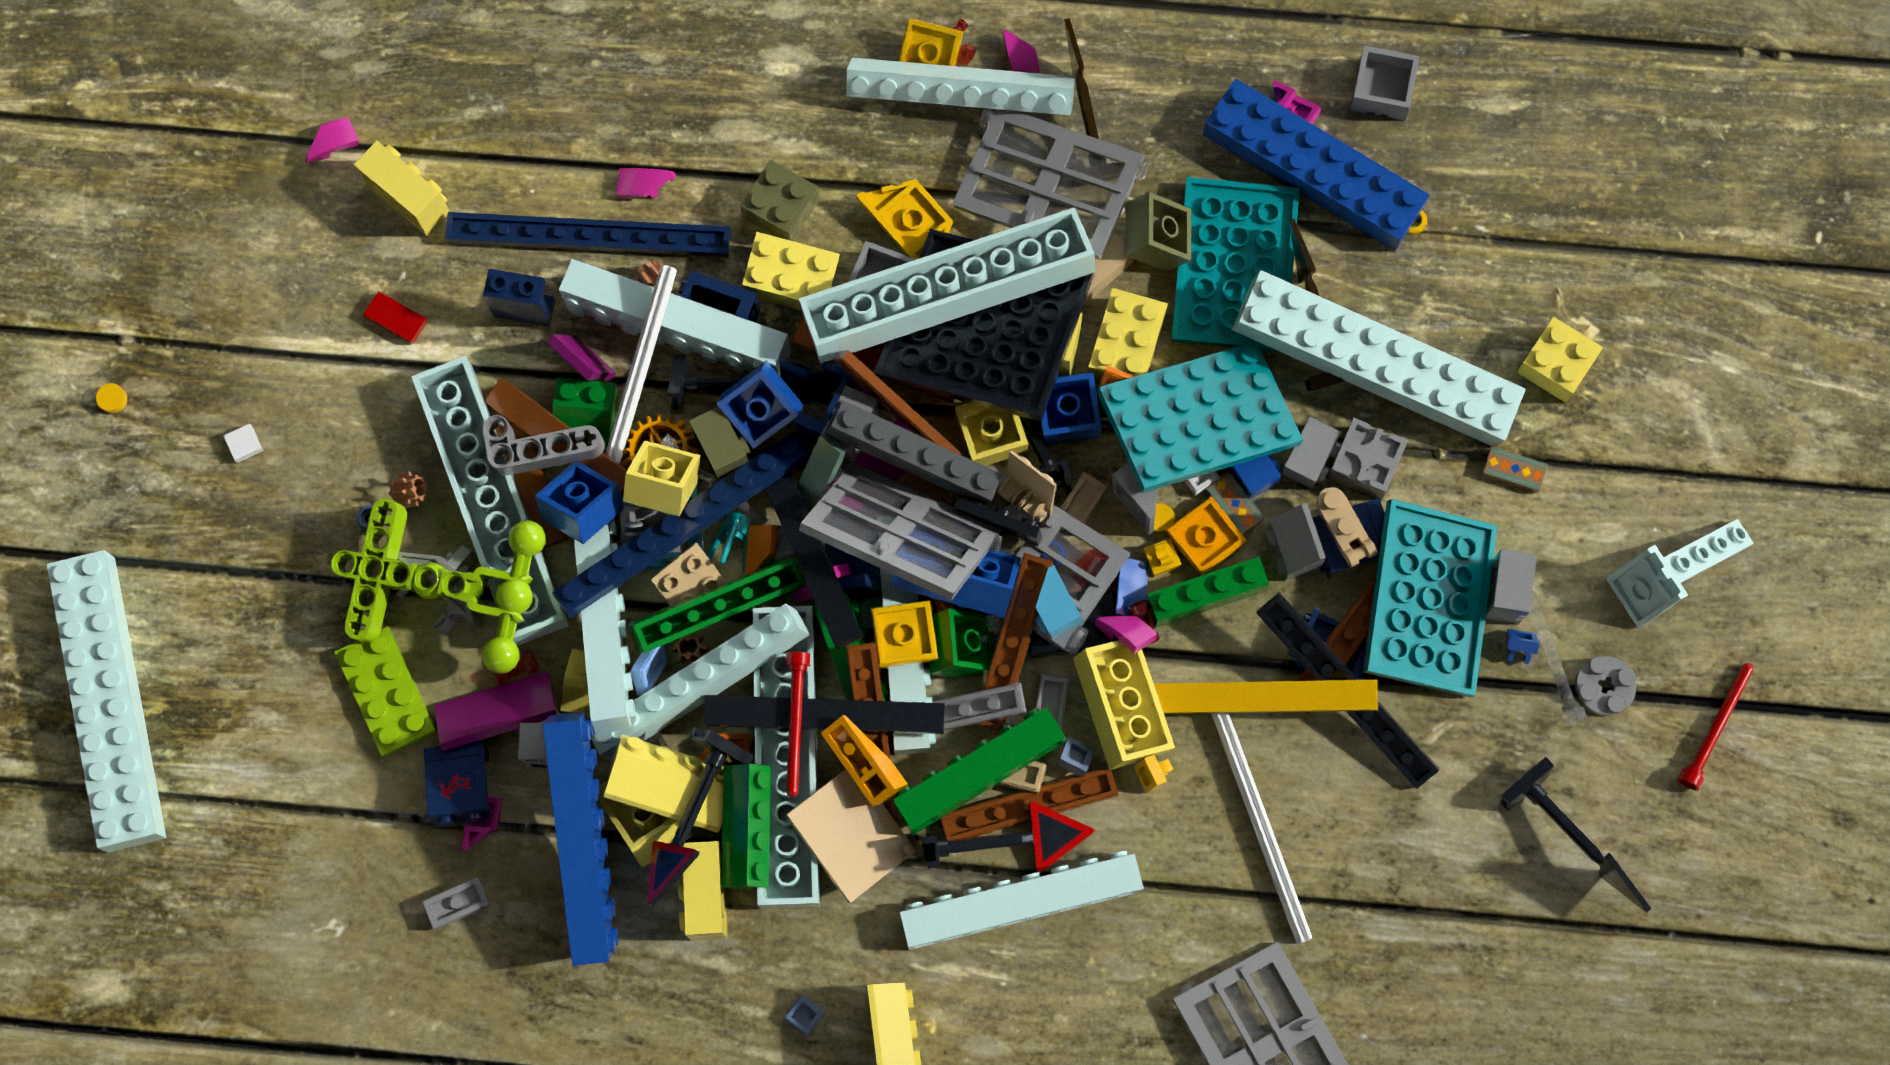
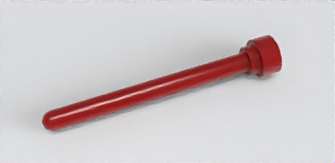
(798, 666)
(1692, 775)

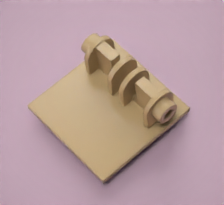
(1027, 487)
(687, 576)

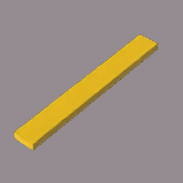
(1268, 696)

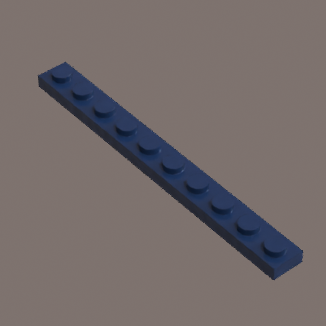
(588, 234)
(676, 530)

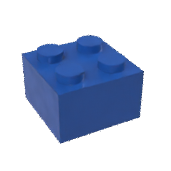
(760, 404)
(1072, 410)
(579, 502)

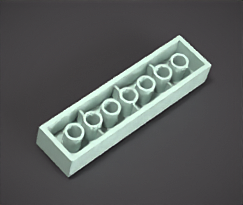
(684, 324)

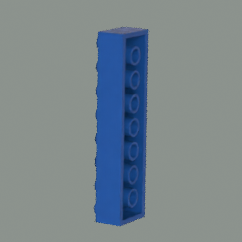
(1316, 163)
(579, 838)

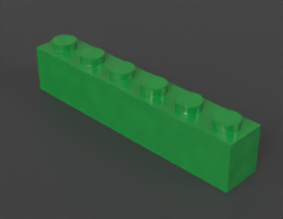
(716, 604)
(979, 770)

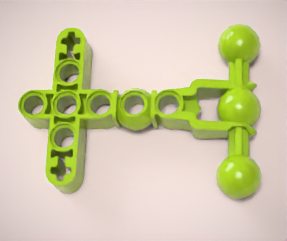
(511, 596)

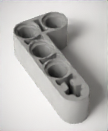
(544, 442)

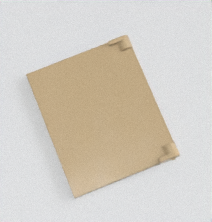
(850, 836)

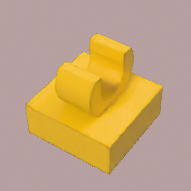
(1162, 557)
(1152, 773)

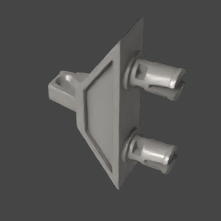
(451, 562)

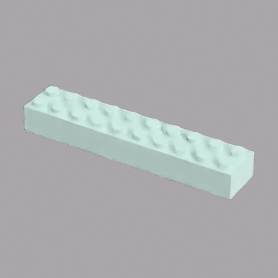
(948, 284)
(1378, 359)
(486, 499)
(106, 701)
(792, 866)

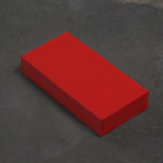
(395, 317)

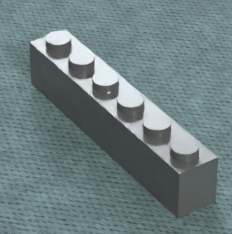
(912, 453)

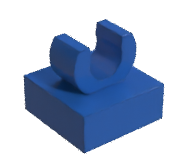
(1521, 641)

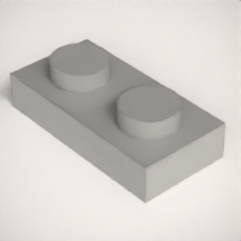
(456, 903)

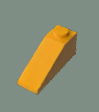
(864, 761)

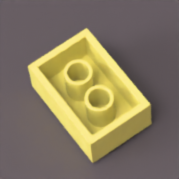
(402, 187)
(787, 270)
(1128, 334)
(702, 894)

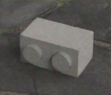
(1308, 460)

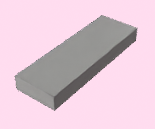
(983, 706)

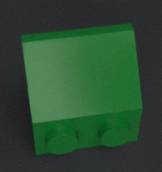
(586, 403)
(960, 644)

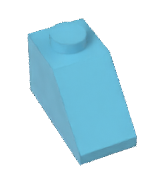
(1056, 606)

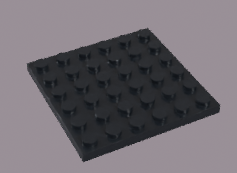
(994, 356)

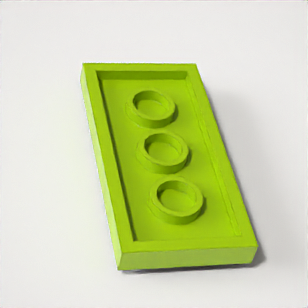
(386, 693)

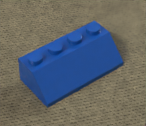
(986, 588)

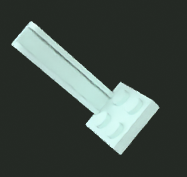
(1653, 582)

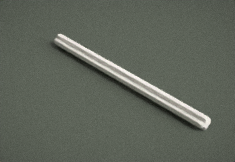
(641, 362)
(1262, 827)

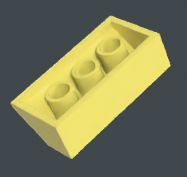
(1123, 703)
(662, 782)
(892, 1024)

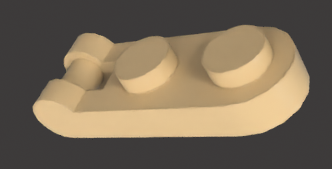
(1344, 525)

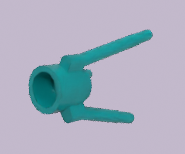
(734, 529)

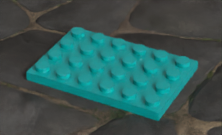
(1233, 237)
(1199, 416)
(1430, 598)

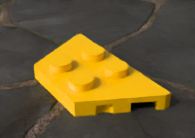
(906, 214)

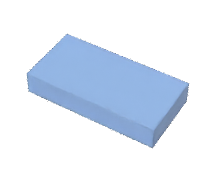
(648, 669)

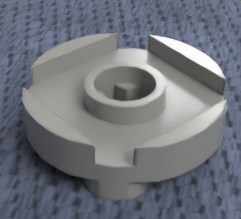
(1620, 677)

